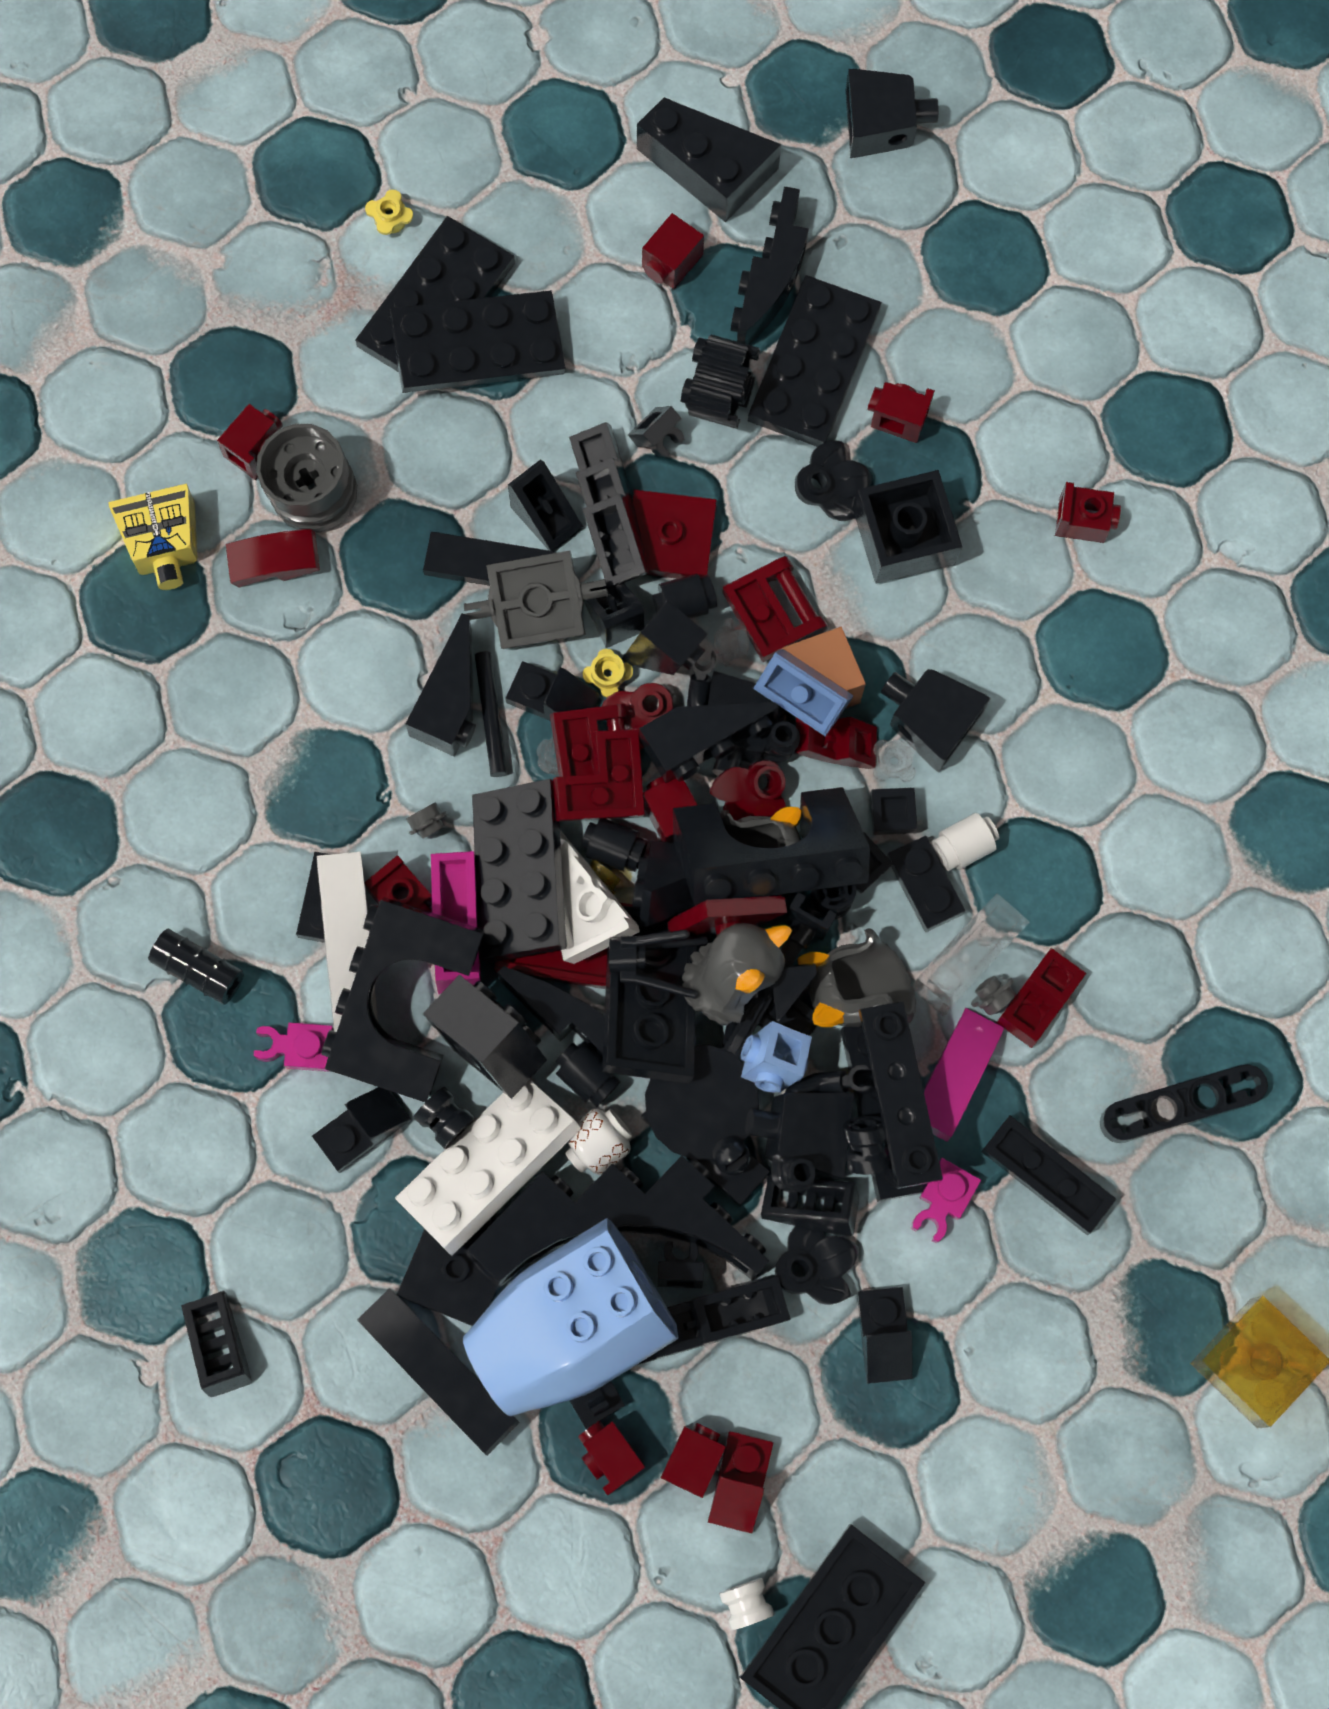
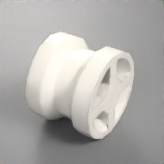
(746, 1604)

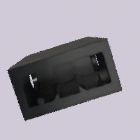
(884, 111)
(934, 713)

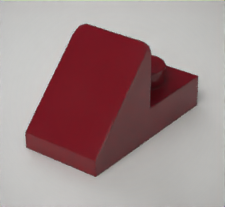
(740, 1482)

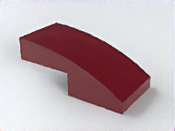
(272, 555)
(846, 744)
(1041, 998)

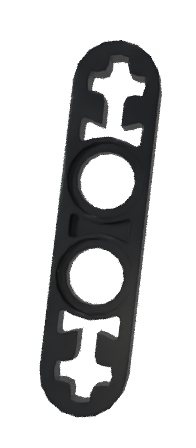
(1182, 1100)

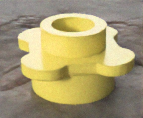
(393, 222)
(607, 661)

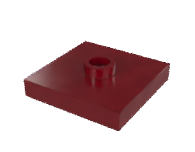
(675, 532)
(716, 915)

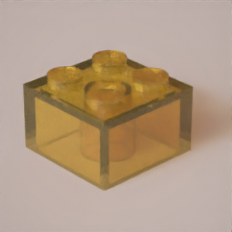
(1260, 1362)

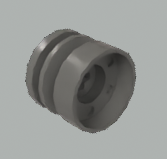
(301, 457)

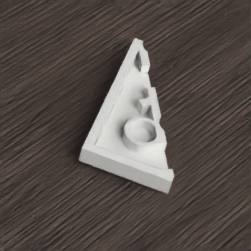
(589, 908)

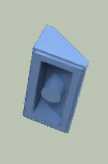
(803, 691)

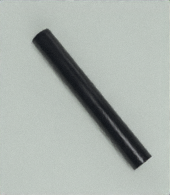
(490, 714)

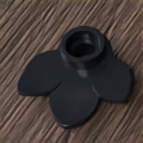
(837, 479)
(824, 1263)

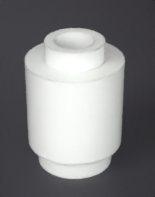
(965, 842)

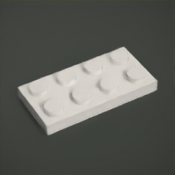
(487, 1165)

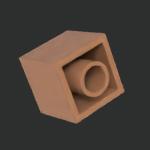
(833, 658)

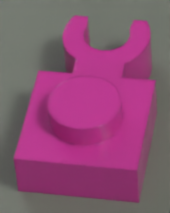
(300, 1046)
(946, 1198)

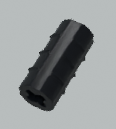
(196, 966)

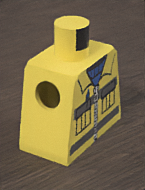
(159, 532)

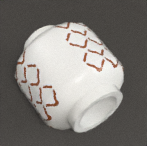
(599, 1142)

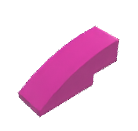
(455, 898)
(959, 1071)

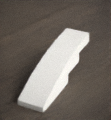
(343, 920)

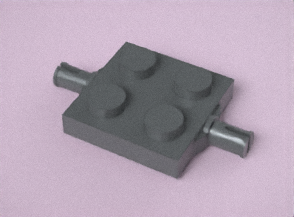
(536, 599)

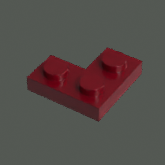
(614, 788)

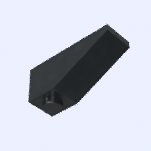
(667, 642)
(446, 703)

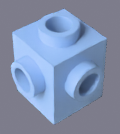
(775, 1057)

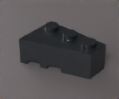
(707, 155)

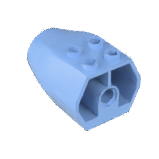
(569, 1324)

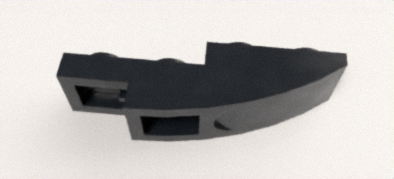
(774, 273)

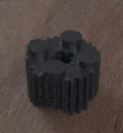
(720, 380)

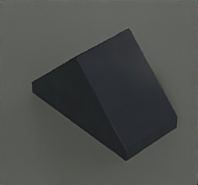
(543, 506)
(617, 615)

